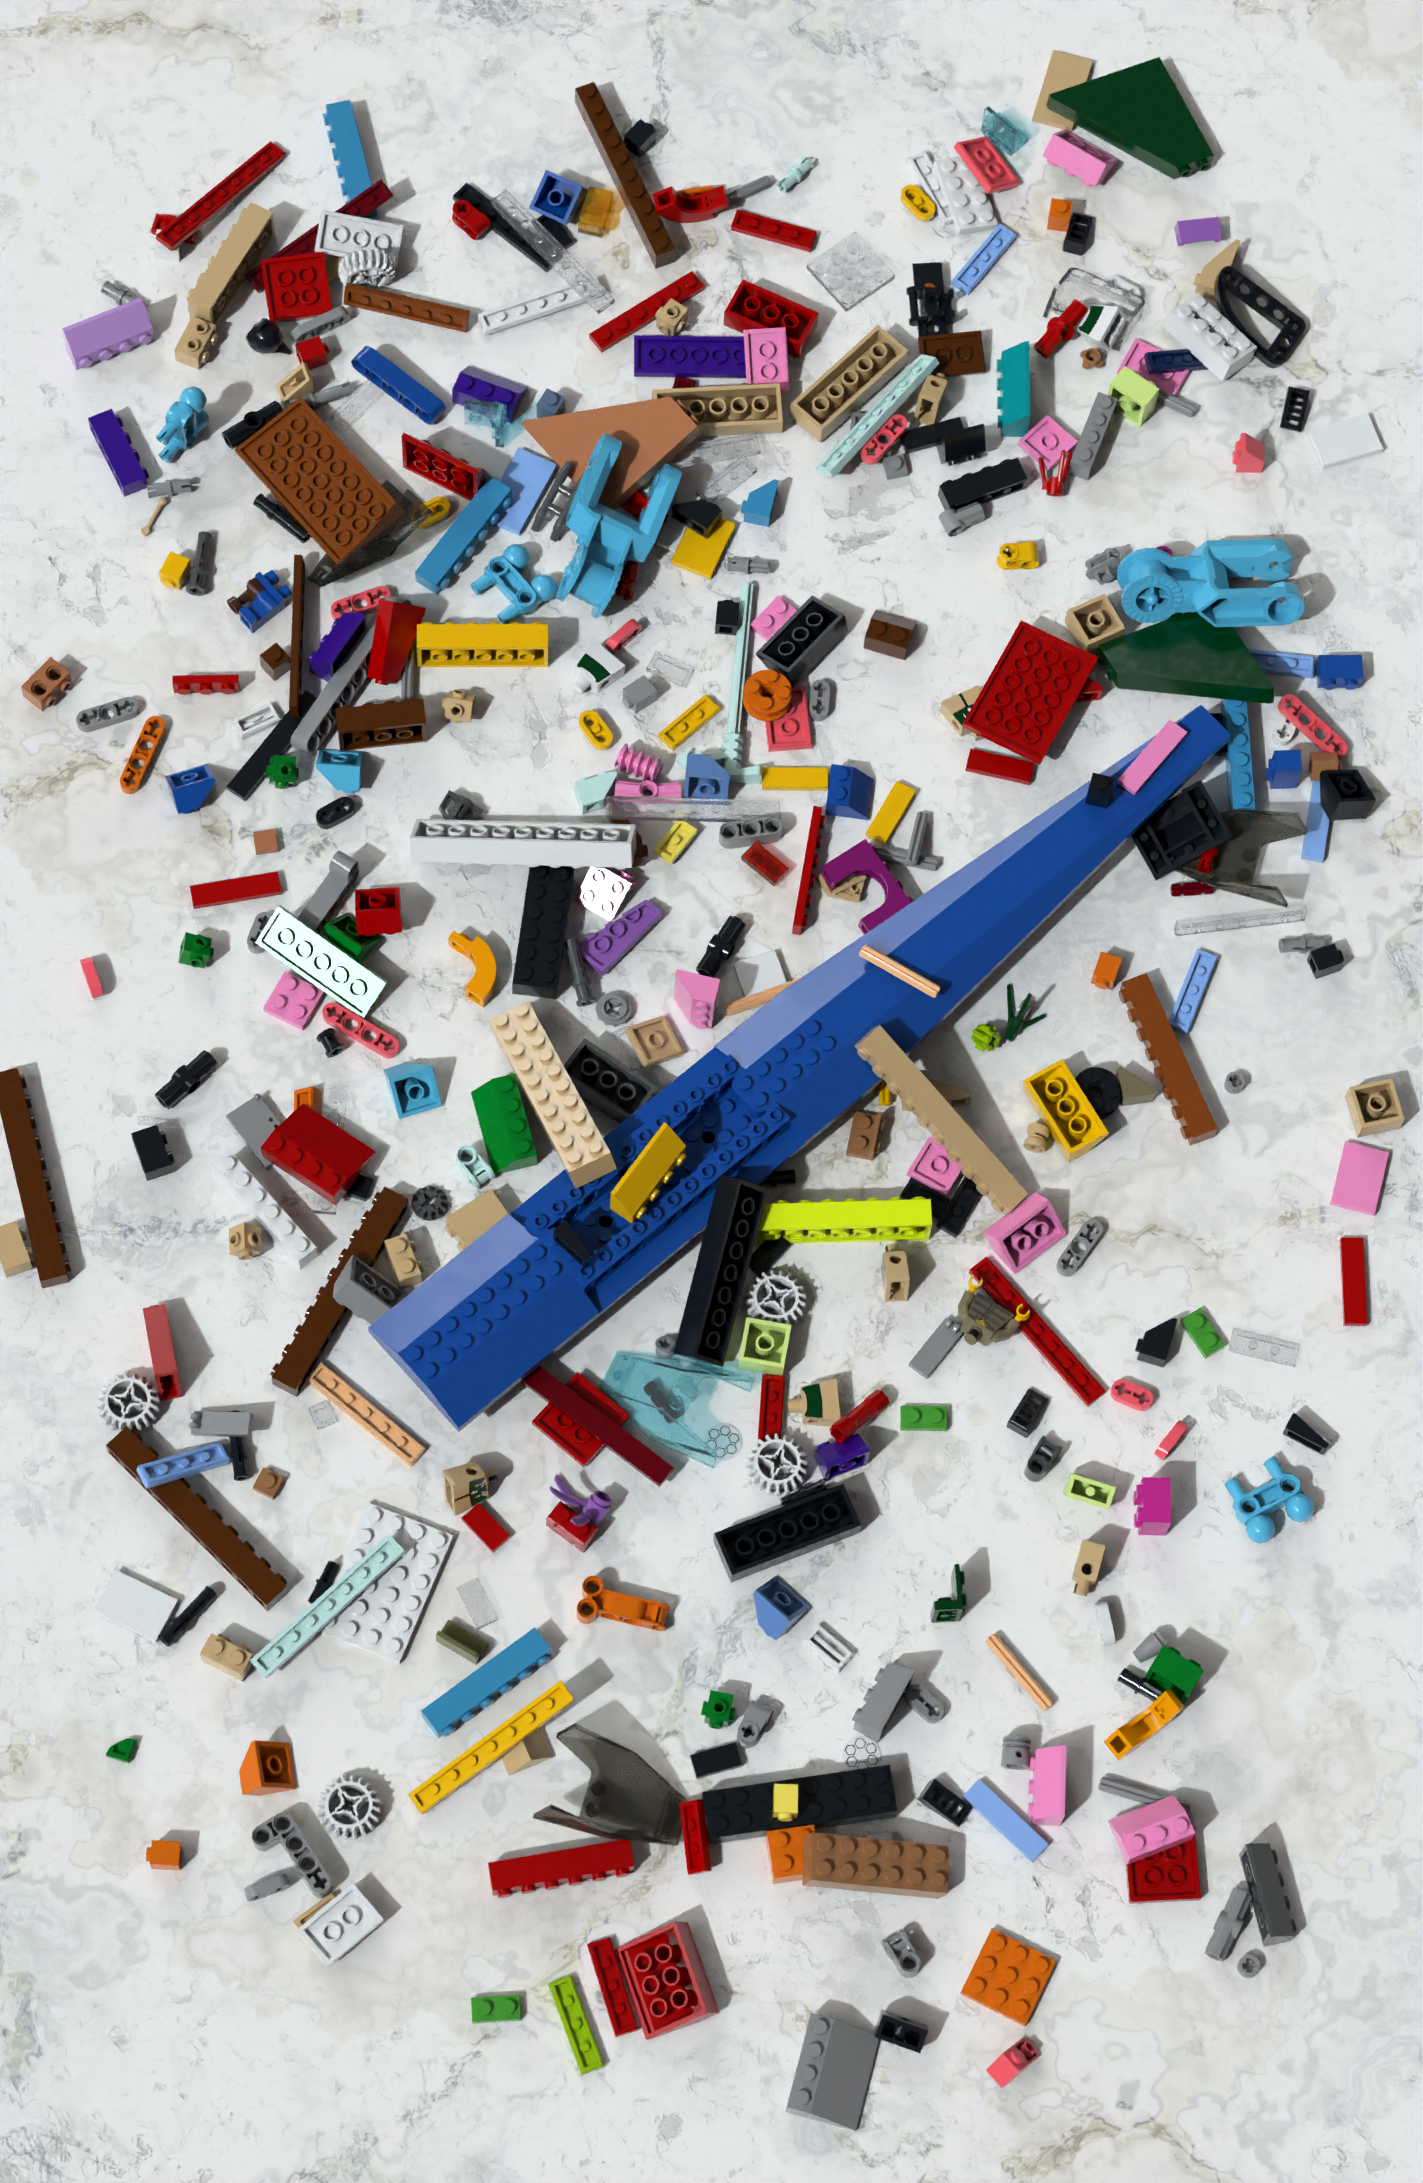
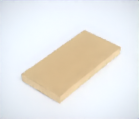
(1062, 72)

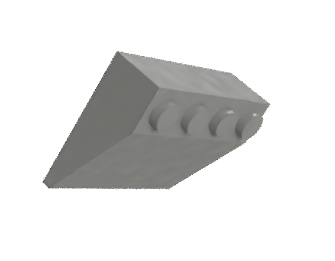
(832, 2072)

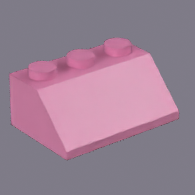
(1079, 158)
(697, 997)
(1025, 1232)
(1048, 1786)
(1151, 1829)

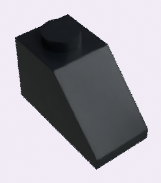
(698, 516)
(1156, 1343)

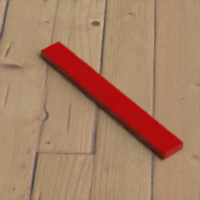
(220, 196)
(1038, 1333)

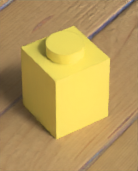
(785, 1801)

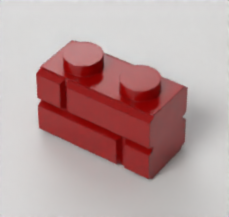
(560, 1523)

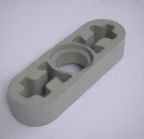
(321, 324)
(124, 714)
(1078, 1239)

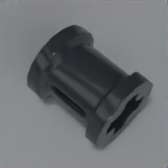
(330, 1042)

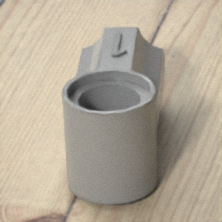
(956, 521)

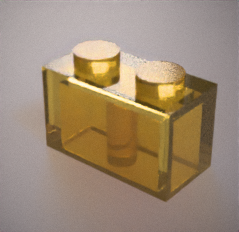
(596, 211)

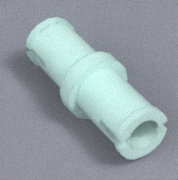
(794, 174)

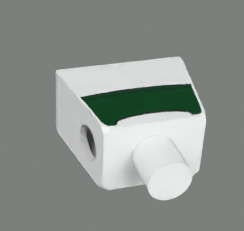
(1102, 325)
(597, 669)

